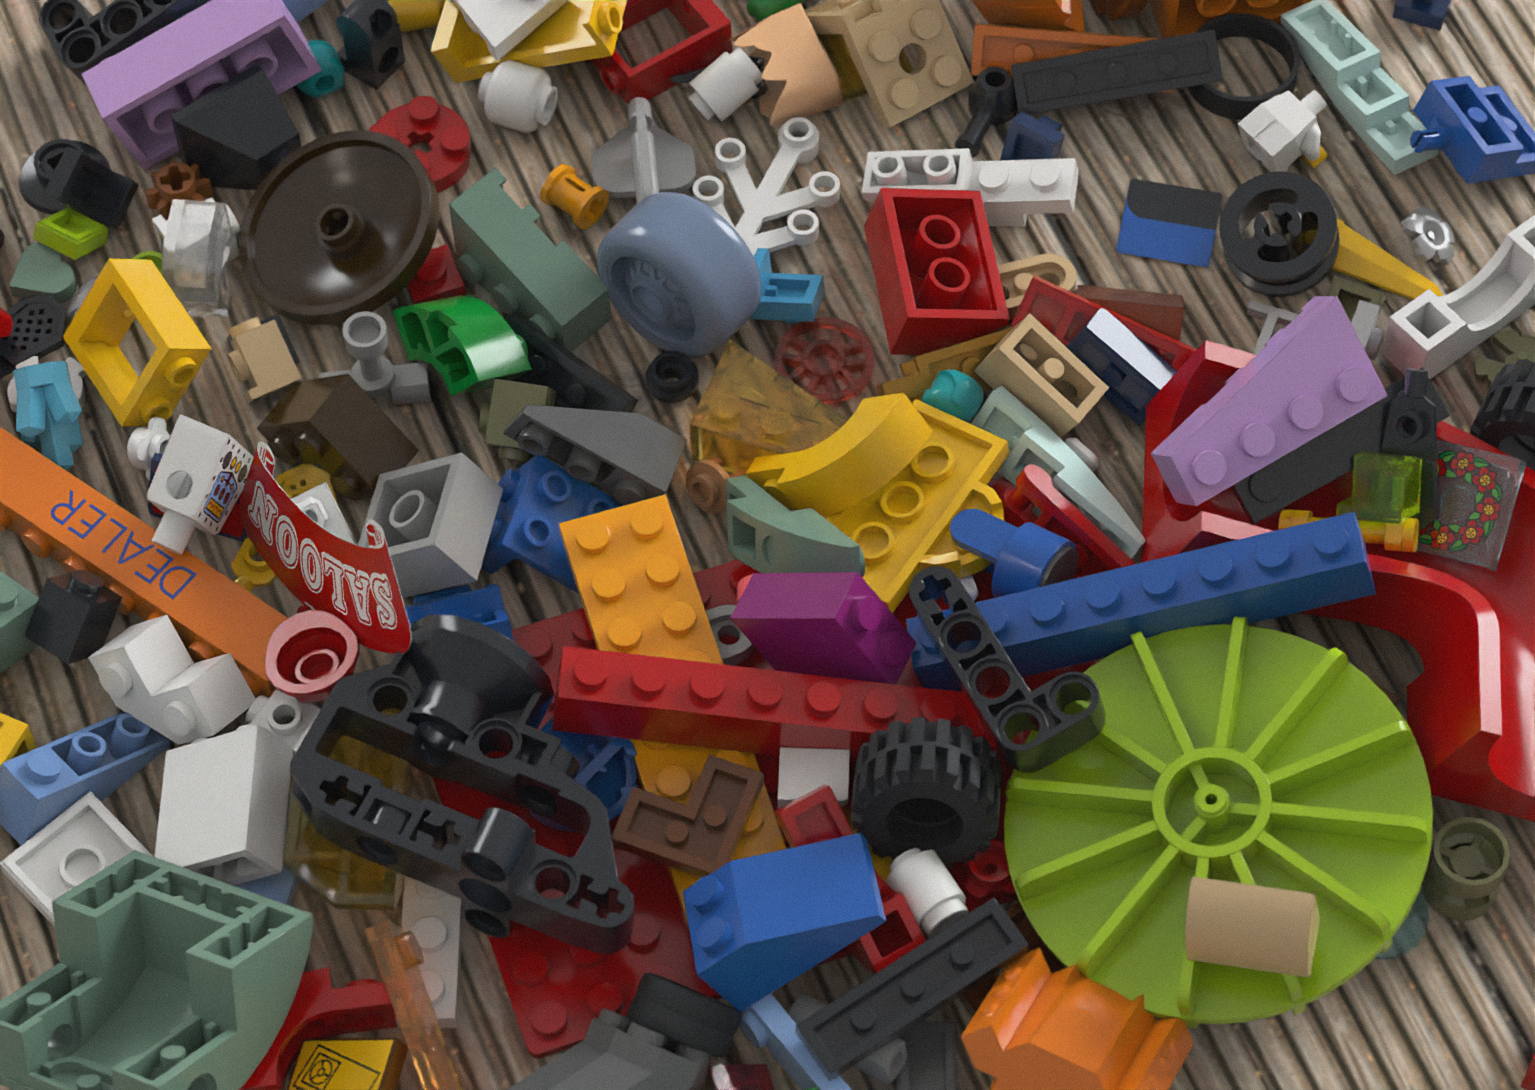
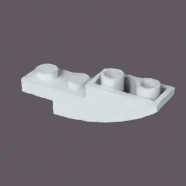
(1007, 186)

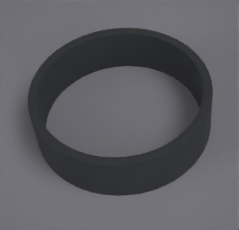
(1259, 29)

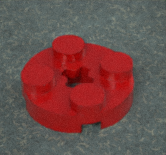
(438, 126)

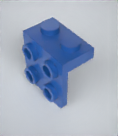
(529, 517)

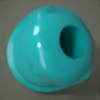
(332, 73)
(955, 394)

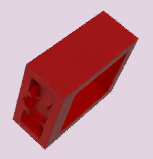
(708, 41)

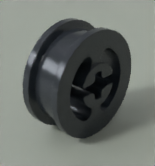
(1294, 208)

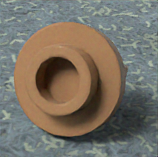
(708, 485)

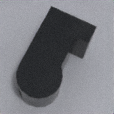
(368, 34)

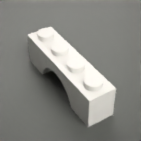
(1442, 329)

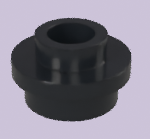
(672, 365)

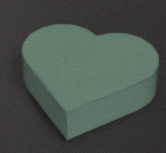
(41, 273)

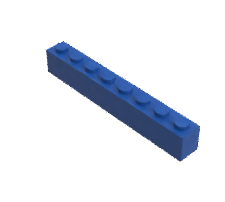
(1207, 586)

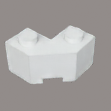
(162, 687)

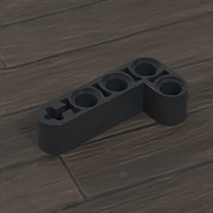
(89, 39)
(990, 665)

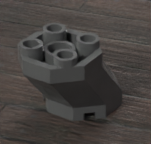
(621, 1057)

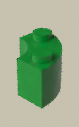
(463, 342)

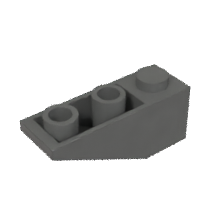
(608, 448)

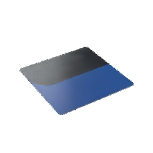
(1169, 223)

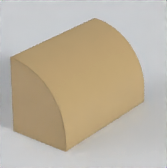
(1251, 926)

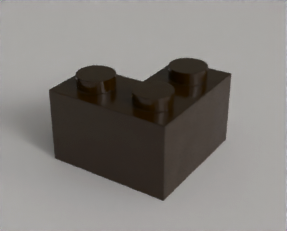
(341, 430)

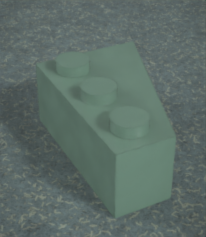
(522, 267)

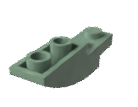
(782, 540)

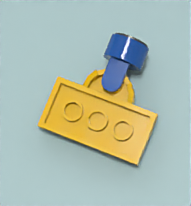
(950, 518)

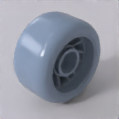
(679, 274)

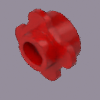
(982, 882)

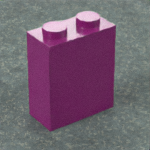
(823, 626)

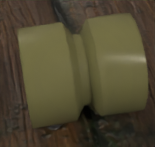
(1465, 868)

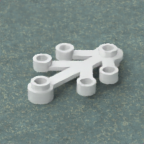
(765, 202)

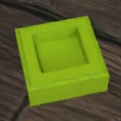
(71, 233)

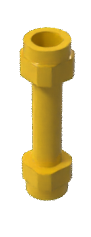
(1393, 536)

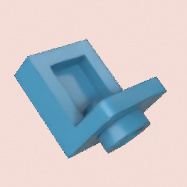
(787, 296)

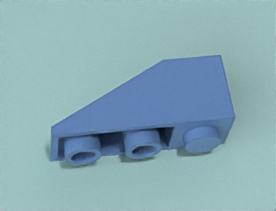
(58, 774)

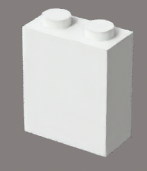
(226, 805)

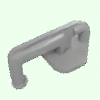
(643, 158)

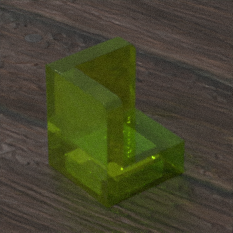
(1384, 488)

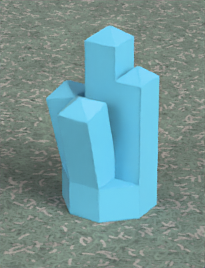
(48, 411)

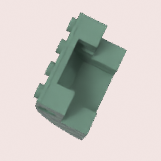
(155, 984)

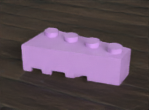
(1283, 398)

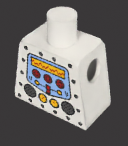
(196, 482)

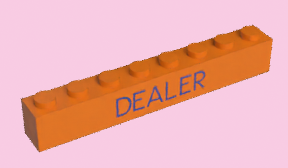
(91, 533)

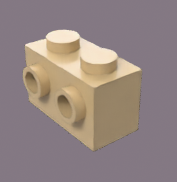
(1042, 375)

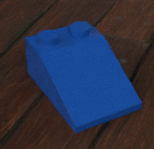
(780, 915)

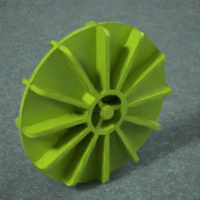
(1230, 765)

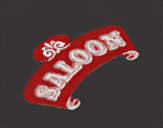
(323, 568)

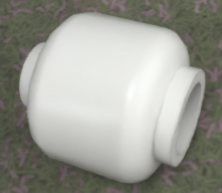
(518, 96)

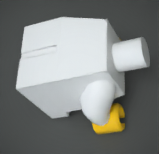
(1284, 130)

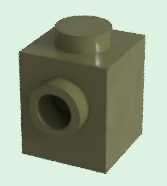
(506, 402)

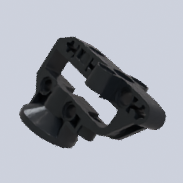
(459, 699)

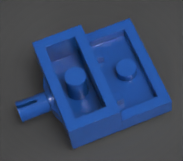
(1475, 130)

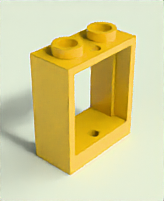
(119, 295)

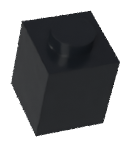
(73, 615)

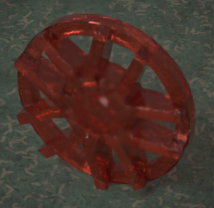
(826, 359)

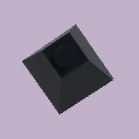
(236, 131)

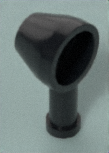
(990, 103)

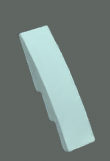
(1356, 84)
(1036, 444)

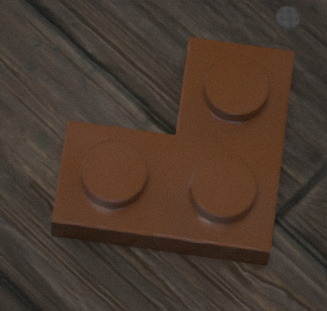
(695, 835)

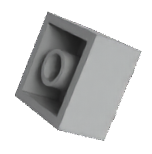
(435, 521)

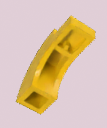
(851, 462)

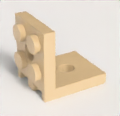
(876, 35)

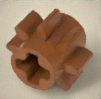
(177, 182)

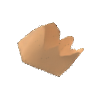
(795, 66)

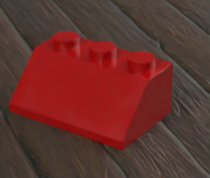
(934, 268)

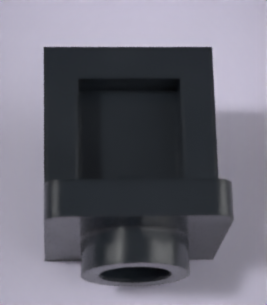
(91, 188)

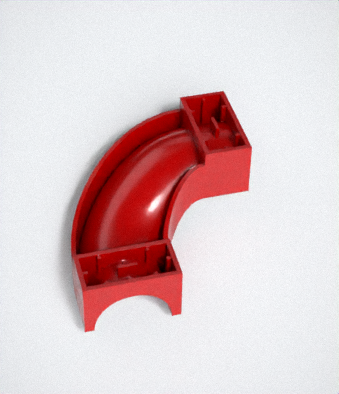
(1467, 622)

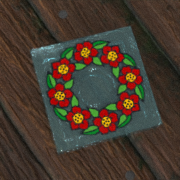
(1474, 505)

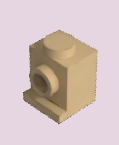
(261, 359)

